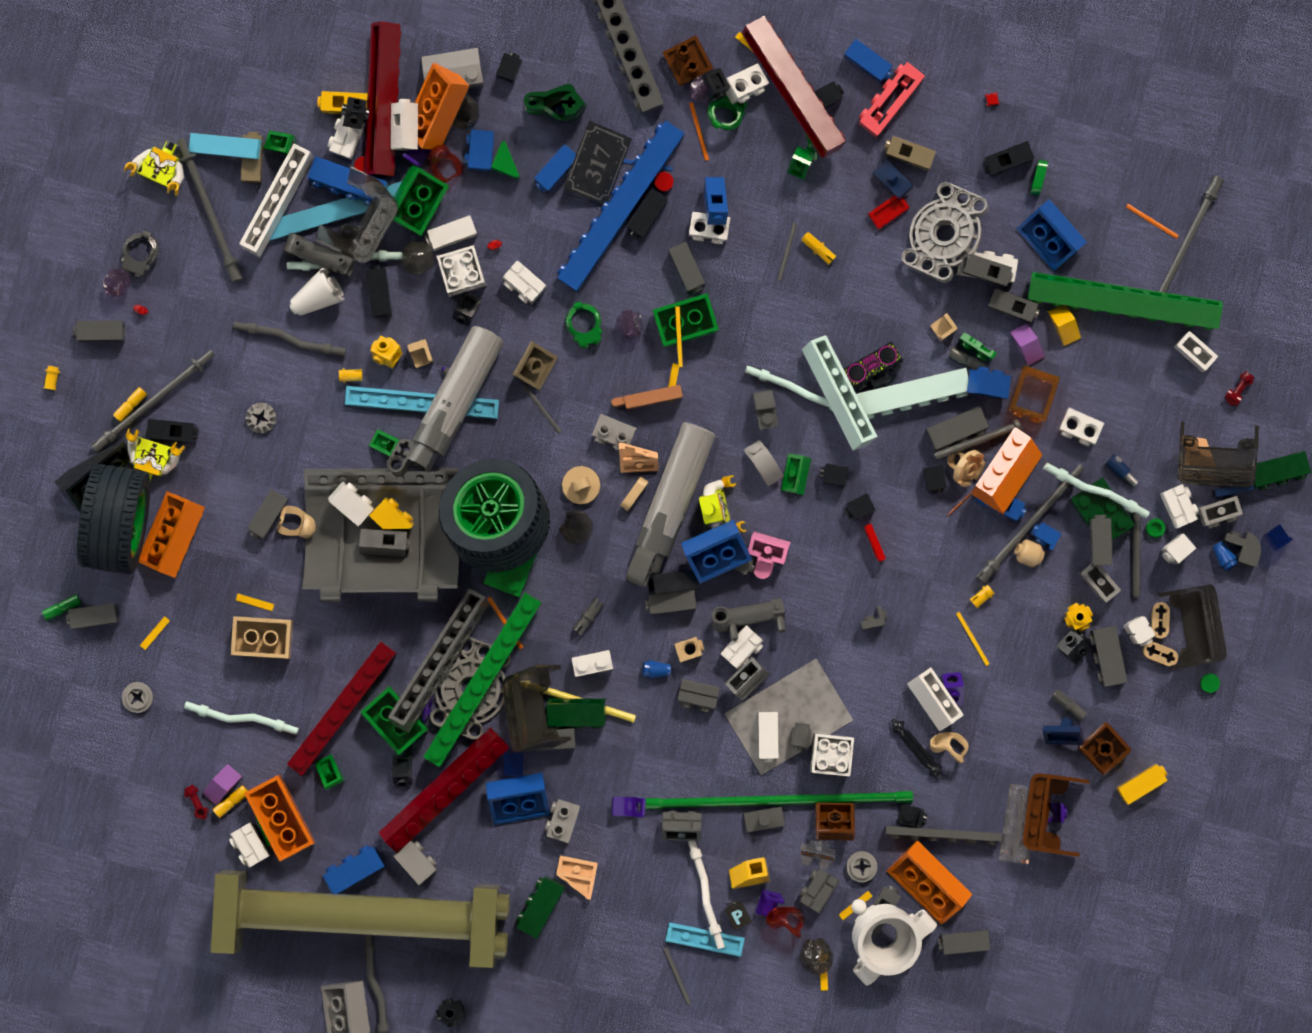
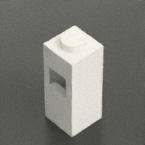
(404, 125)
(451, 233)
(768, 736)

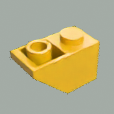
(389, 516)
(749, 873)

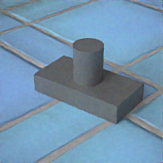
(764, 819)

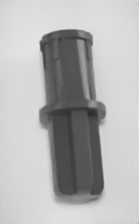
(1069, 705)

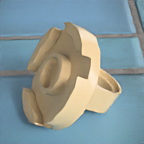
(968, 468)
(581, 485)

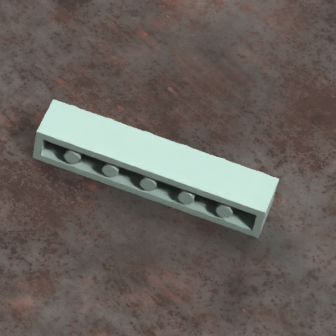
(914, 392)
(839, 393)

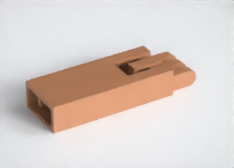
(649, 398)

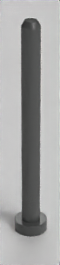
(978, 440)
(1136, 555)

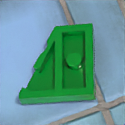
(983, 353)

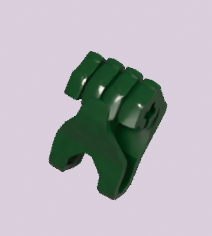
(549, 99)

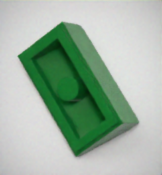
(796, 474)

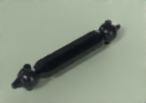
(916, 748)

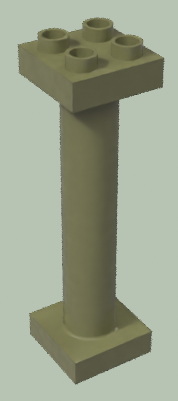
(359, 914)

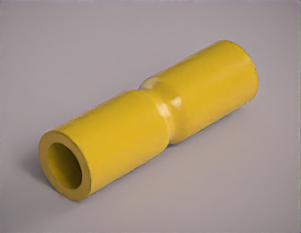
(127, 407)
(229, 802)

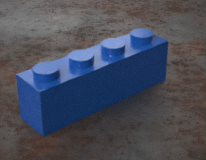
(334, 177)

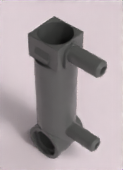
(317, 254)
(748, 615)

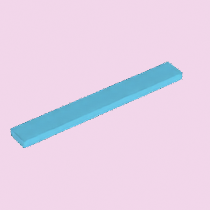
(322, 215)
(411, 401)

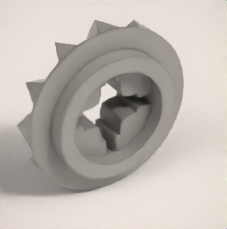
(263, 426)
(128, 698)
(855, 873)

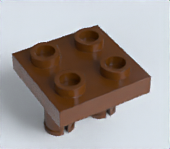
(687, 60)

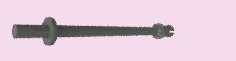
(1209, 195)
(229, 261)
(110, 435)
(994, 564)

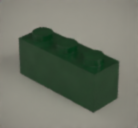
(1281, 469)
(576, 712)

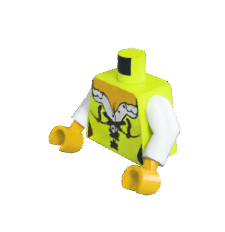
(159, 167)
(152, 456)
(714, 504)

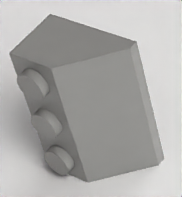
(462, 62)
(345, 1007)

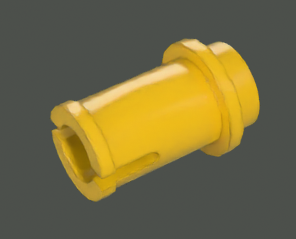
(350, 375)
(51, 377)
(982, 596)

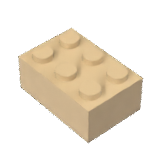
(262, 637)

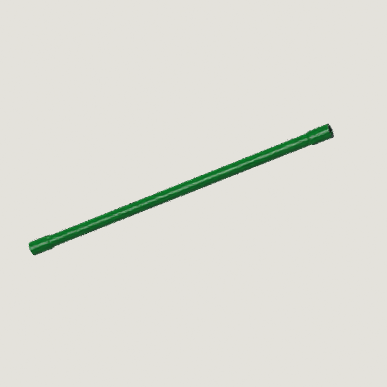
(897, 797)

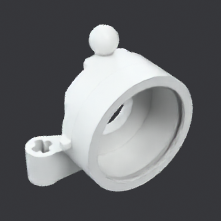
(900, 953)

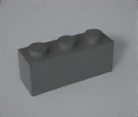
(957, 429)
(1108, 656)

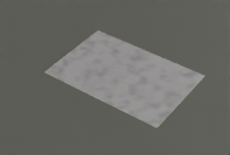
(800, 698)

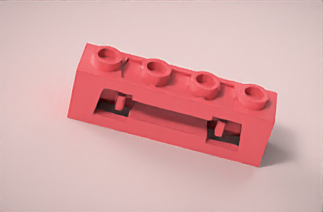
(910, 74)

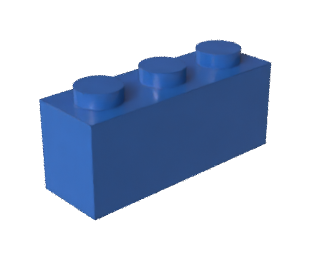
(353, 869)

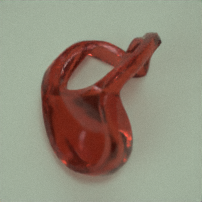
(441, 152)
(778, 918)

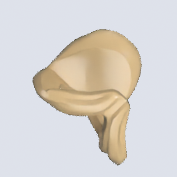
(306, 527)
(942, 742)

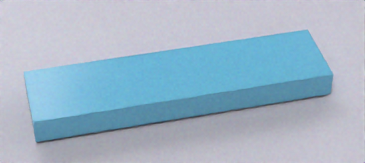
(225, 146)
(703, 939)

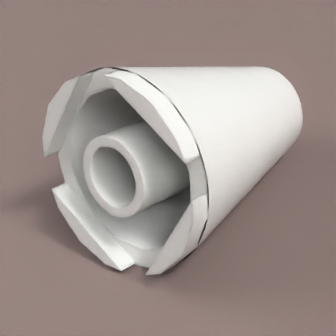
(317, 294)

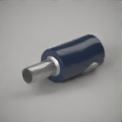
(1120, 469)

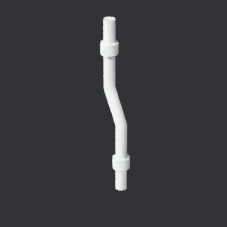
(714, 928)

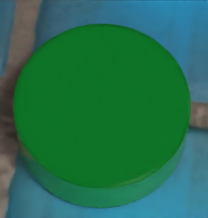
(1155, 528)
(1209, 683)

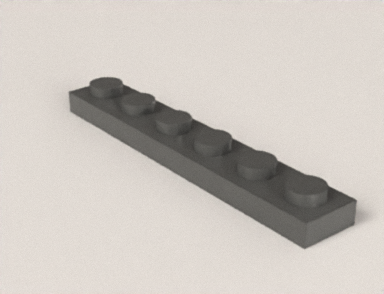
(951, 835)

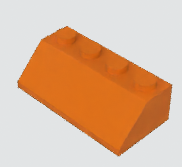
(438, 105)
(1007, 471)
(171, 534)
(279, 817)
(929, 882)

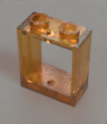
(1039, 375)

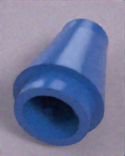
(1224, 556)
(655, 669)

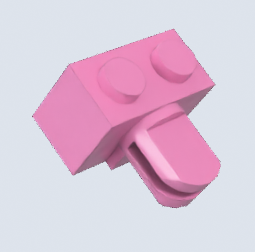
(767, 551)

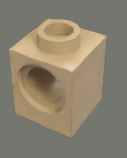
(683, 656)

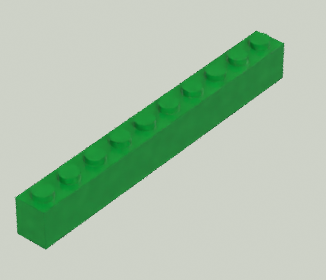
(1125, 300)
(482, 679)

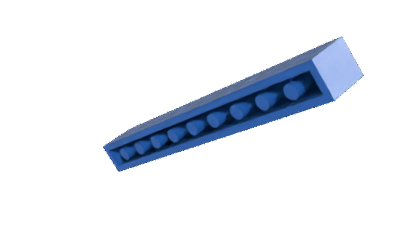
(621, 205)

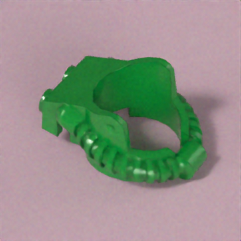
(736, 108)
(592, 336)

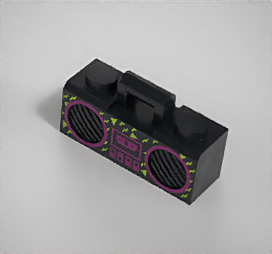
(879, 361)

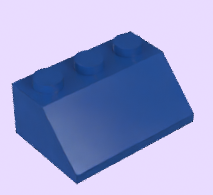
(1051, 235)
(716, 551)
(517, 798)

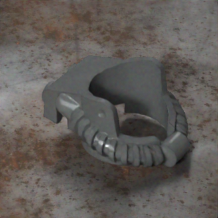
(130, 265)

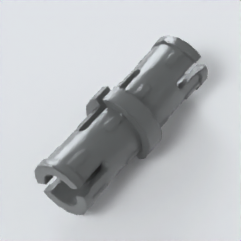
(588, 616)

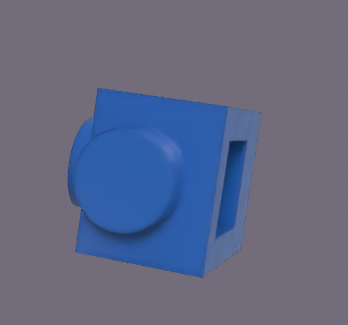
(1045, 535)

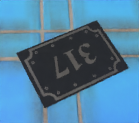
(597, 163)

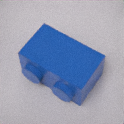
(480, 150)
(989, 384)

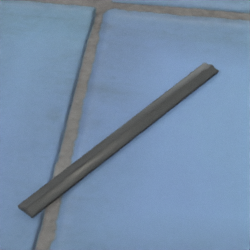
(787, 251)
(535, 400)
(677, 976)

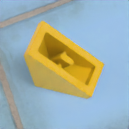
(1065, 324)

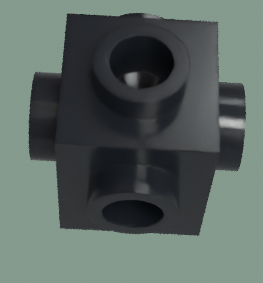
(353, 109)
(1074, 646)
(457, 1009)

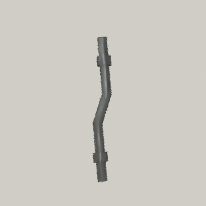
(254, 328)
(369, 950)

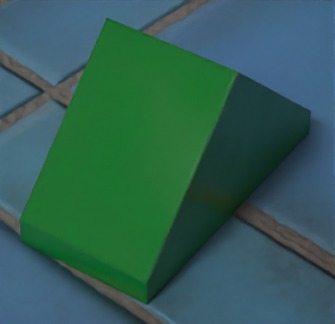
(279, 142)
(504, 163)
(800, 163)
(383, 442)
(329, 772)

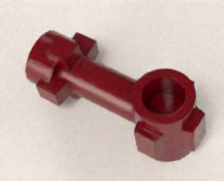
(1234, 397)
(200, 812)

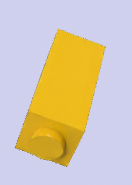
(332, 101)
(1142, 783)

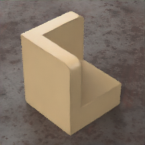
(943, 327)
(420, 353)

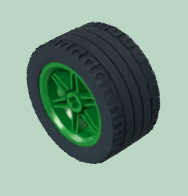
(478, 486)
(113, 519)

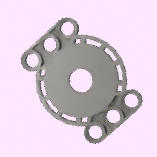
(931, 219)
(452, 684)

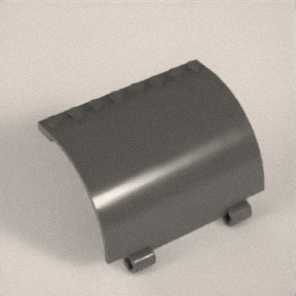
(333, 549)

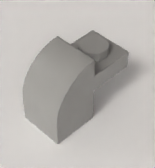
(764, 462)

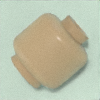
(1029, 553)

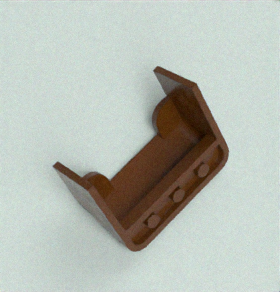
(1037, 813)

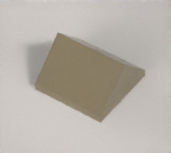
(535, 365)

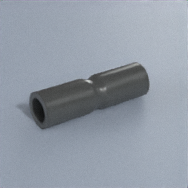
(964, 358)

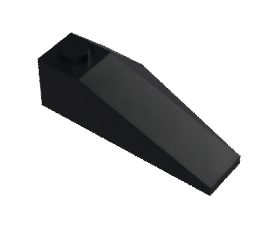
(74, 481)

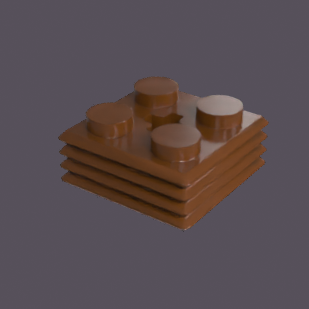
(1117, 748)
(835, 821)

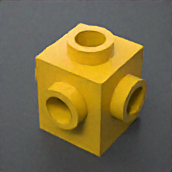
(386, 351)
(1071, 619)

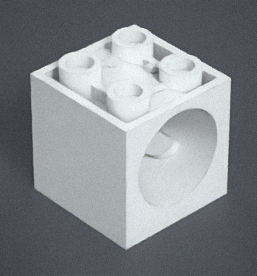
(461, 271)
(832, 754)

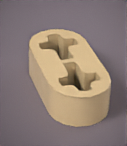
(634, 494)
(1164, 621)
(1161, 649)

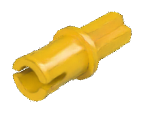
(818, 247)

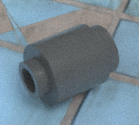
(800, 736)

